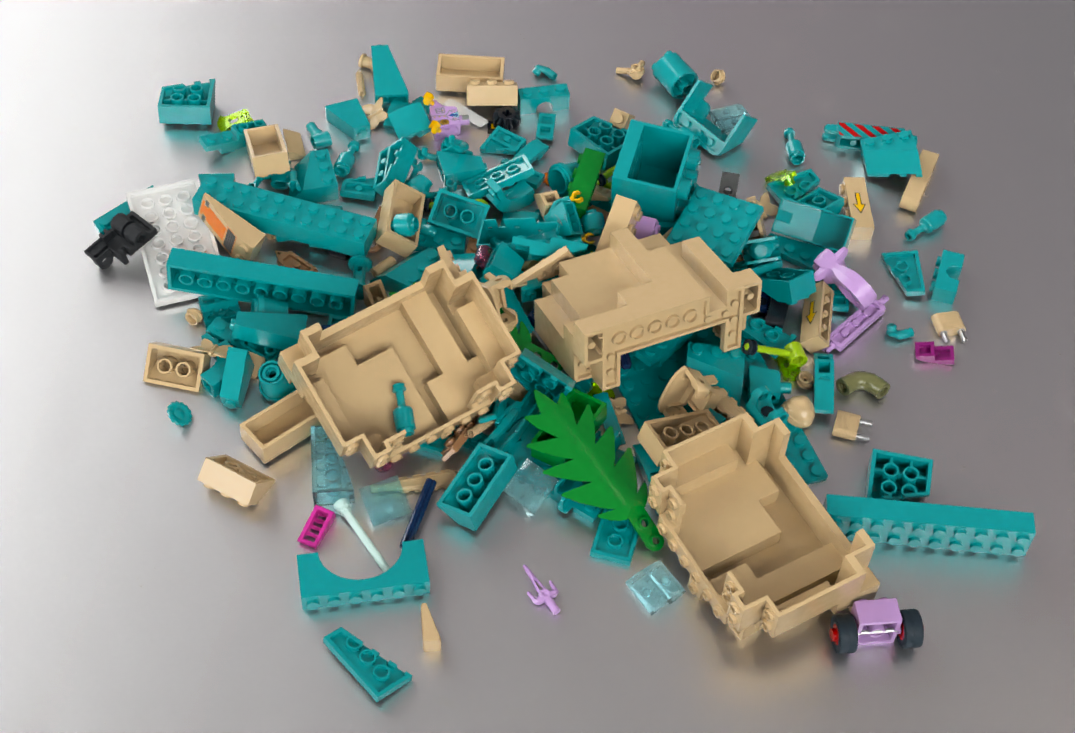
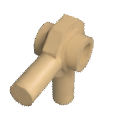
(635, 71)

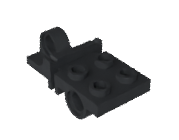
(124, 238)

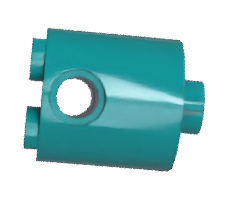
(674, 75)

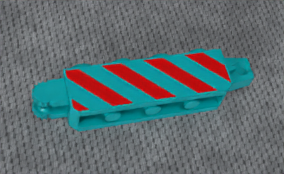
(849, 134)

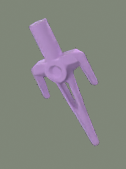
(544, 595)

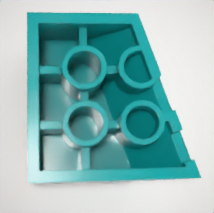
(187, 103)
(598, 136)
(891, 155)
(316, 178)
(408, 270)
(725, 366)
(538, 374)
(897, 476)

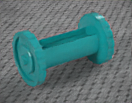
(360, 266)

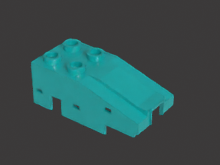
(813, 225)
(527, 227)

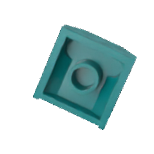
(824, 199)

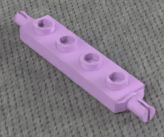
(855, 325)

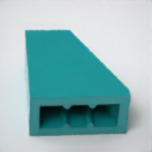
(349, 119)
(458, 166)
(236, 377)

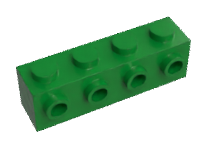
(586, 178)

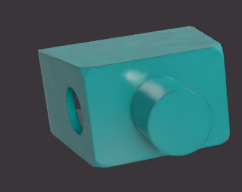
(504, 262)
(771, 378)

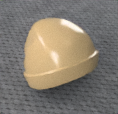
(800, 411)

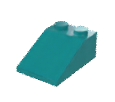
(457, 214)
(788, 284)

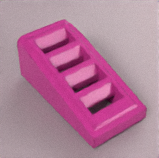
(317, 511)

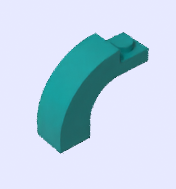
(511, 199)
(213, 377)

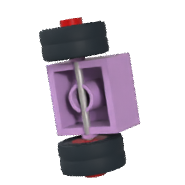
(876, 623)

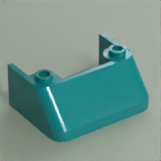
(693, 116)

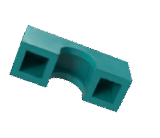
(532, 97)
(944, 286)

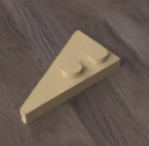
(545, 268)

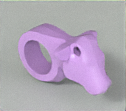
(833, 270)

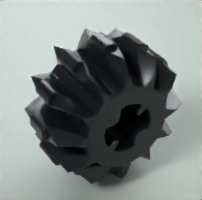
(506, 118)

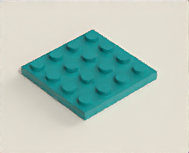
(719, 221)

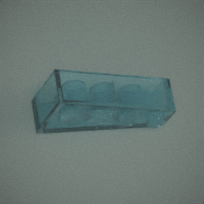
(329, 471)

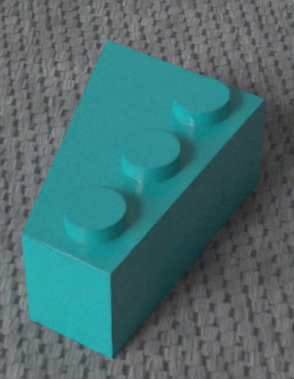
(394, 164)

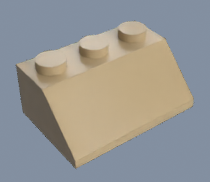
(492, 93)
(175, 366)
(235, 479)

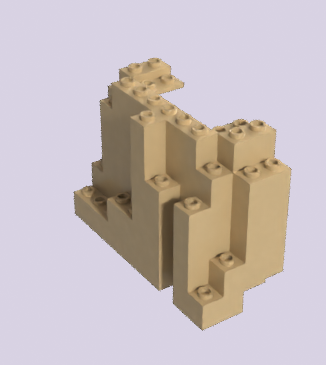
(638, 298)
(431, 337)
(756, 530)

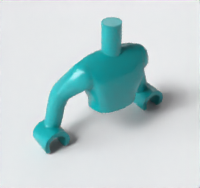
(448, 145)
(280, 181)
(423, 184)

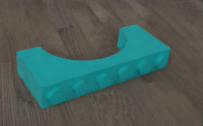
(324, 589)

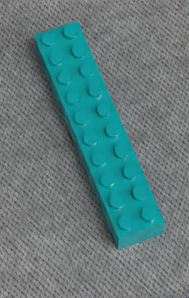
(292, 216)
(244, 279)
(933, 524)

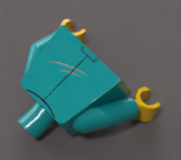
(565, 213)

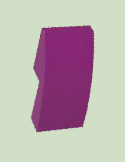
(934, 354)

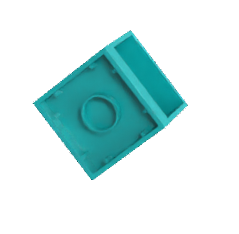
(656, 169)

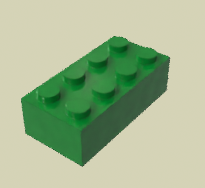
(578, 402)

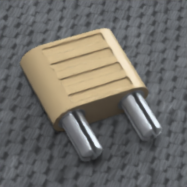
(949, 324)
(847, 425)

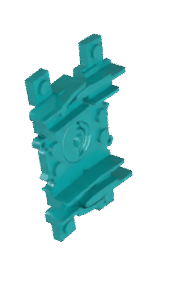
(512, 436)

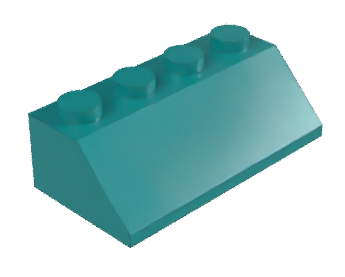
(477, 486)

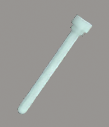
(344, 509)

